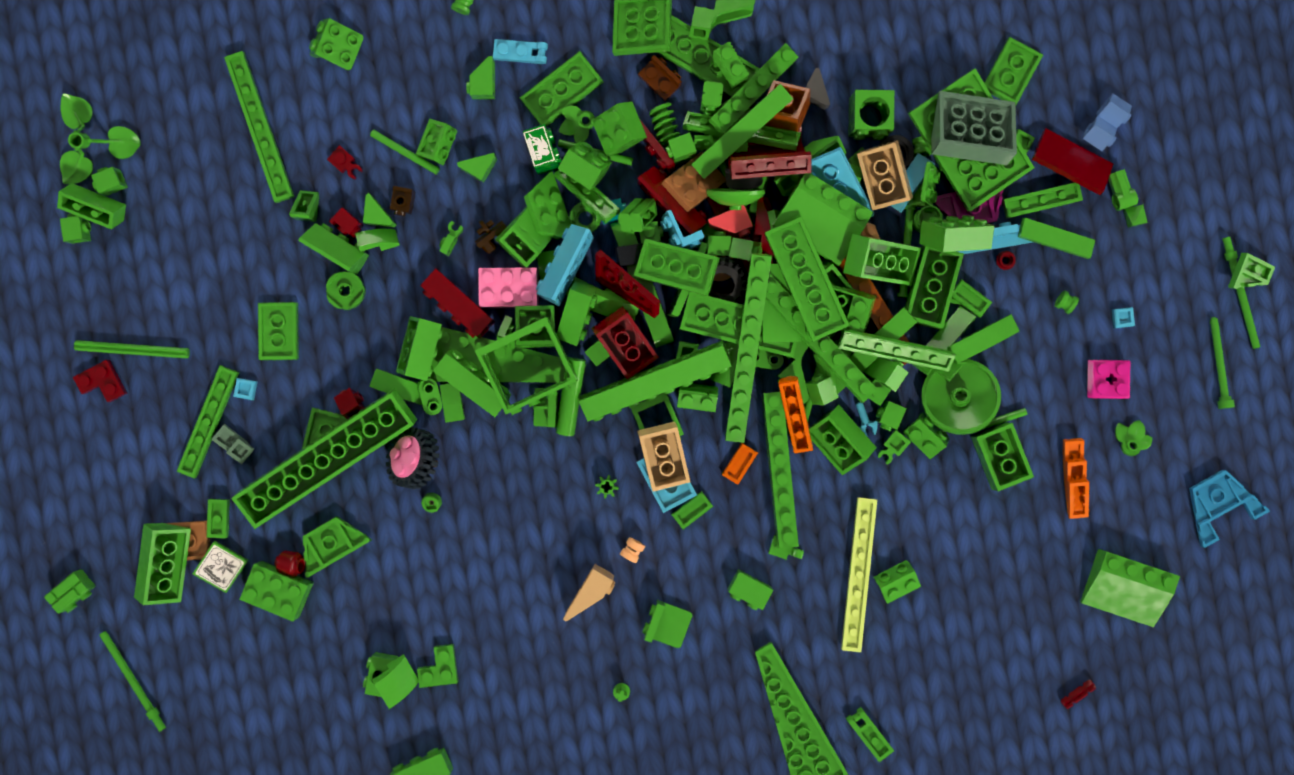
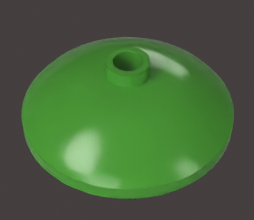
(735, 198)

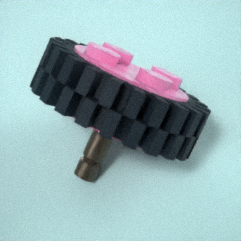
(412, 458)

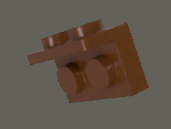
(660, 78)

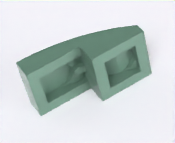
(233, 443)

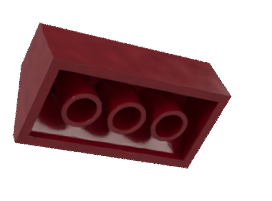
(652, 185)

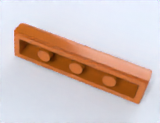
(795, 414)

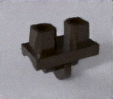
(485, 240)

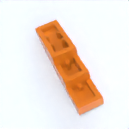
(1075, 478)

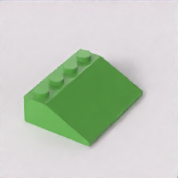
(826, 214)
(1128, 588)

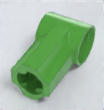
(1123, 194)

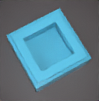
(1123, 317)
(245, 389)

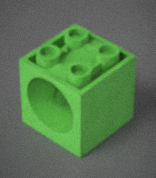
(881, 100)

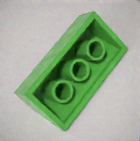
(162, 563)

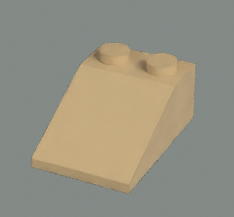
(592, 590)

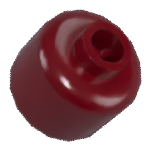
(290, 563)

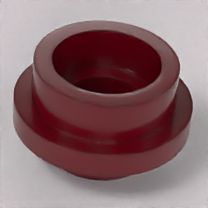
(1011, 260)

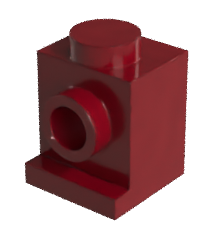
(347, 222)

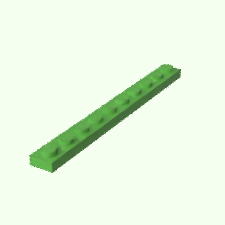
(748, 346)

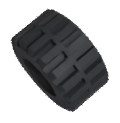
(736, 271)

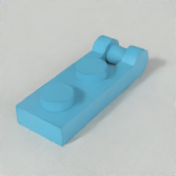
(519, 51)

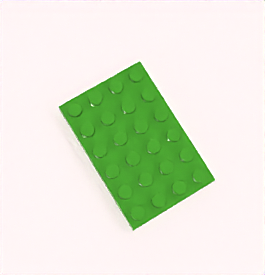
(971, 179)

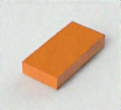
(739, 463)

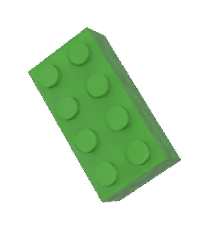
(881, 260)
(933, 286)

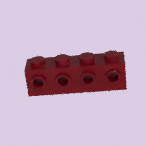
(457, 303)

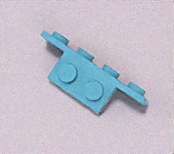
(1004, 236)

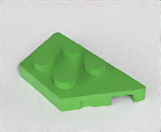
(547, 208)
(330, 544)

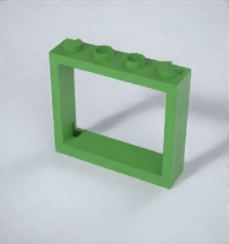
(534, 398)

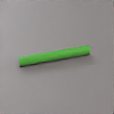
(1007, 417)

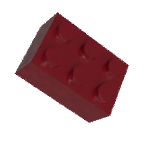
(625, 342)

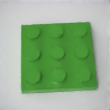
(641, 26)

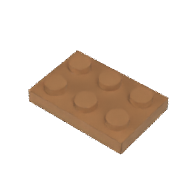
(689, 186)

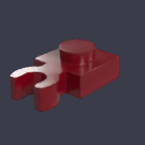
(343, 161)

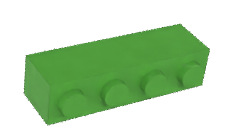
(469, 381)

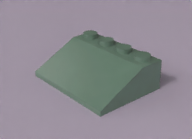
(974, 128)

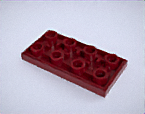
(1072, 161)

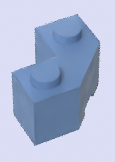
(1109, 117)

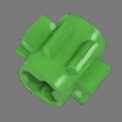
(611, 483)

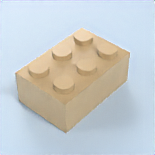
(885, 175)
(663, 456)

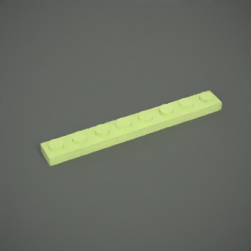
(859, 574)

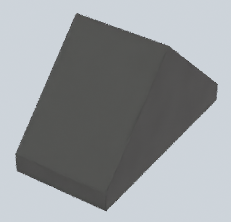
(818, 92)

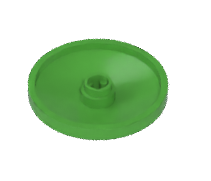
(965, 402)

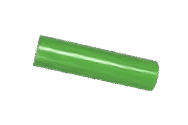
(570, 400)

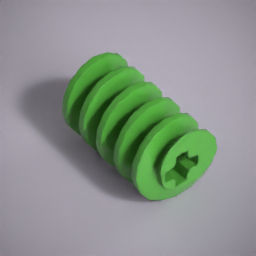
(663, 123)

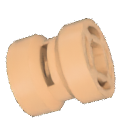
(629, 551)

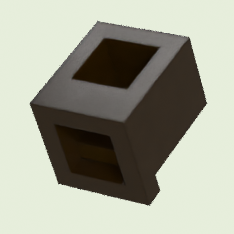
(407, 206)

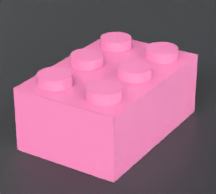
(508, 287)

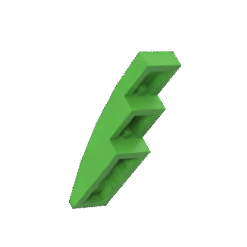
(983, 338)

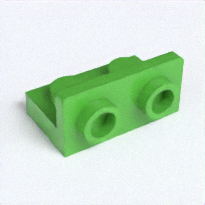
(436, 141)

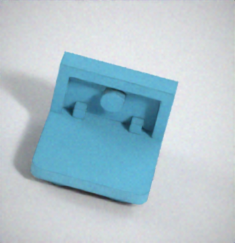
(676, 238)

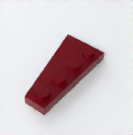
(623, 284)

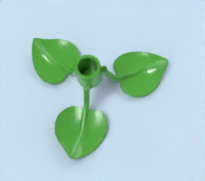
(73, 164)

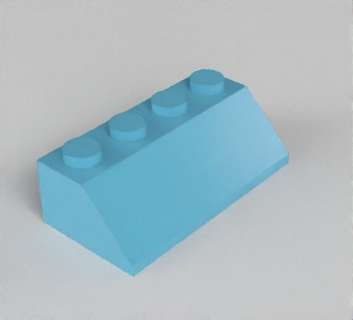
(565, 264)

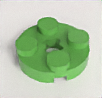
(346, 302)

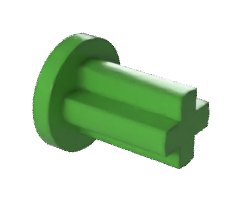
(621, 691)

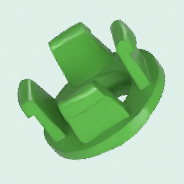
(577, 210)

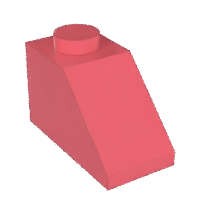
(733, 222)

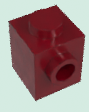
(349, 402)

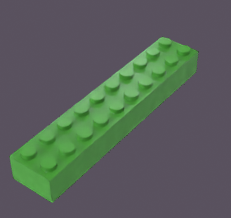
(324, 458)

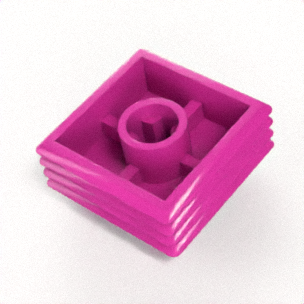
(1100, 388)

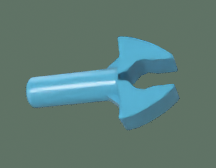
(865, 420)

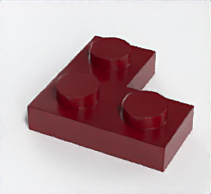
(102, 376)

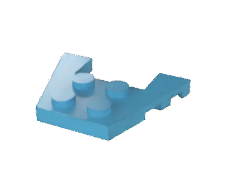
(1216, 497)

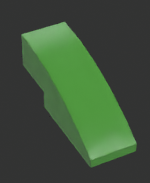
(387, 381)

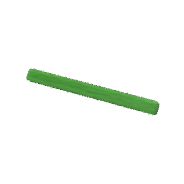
(132, 349)

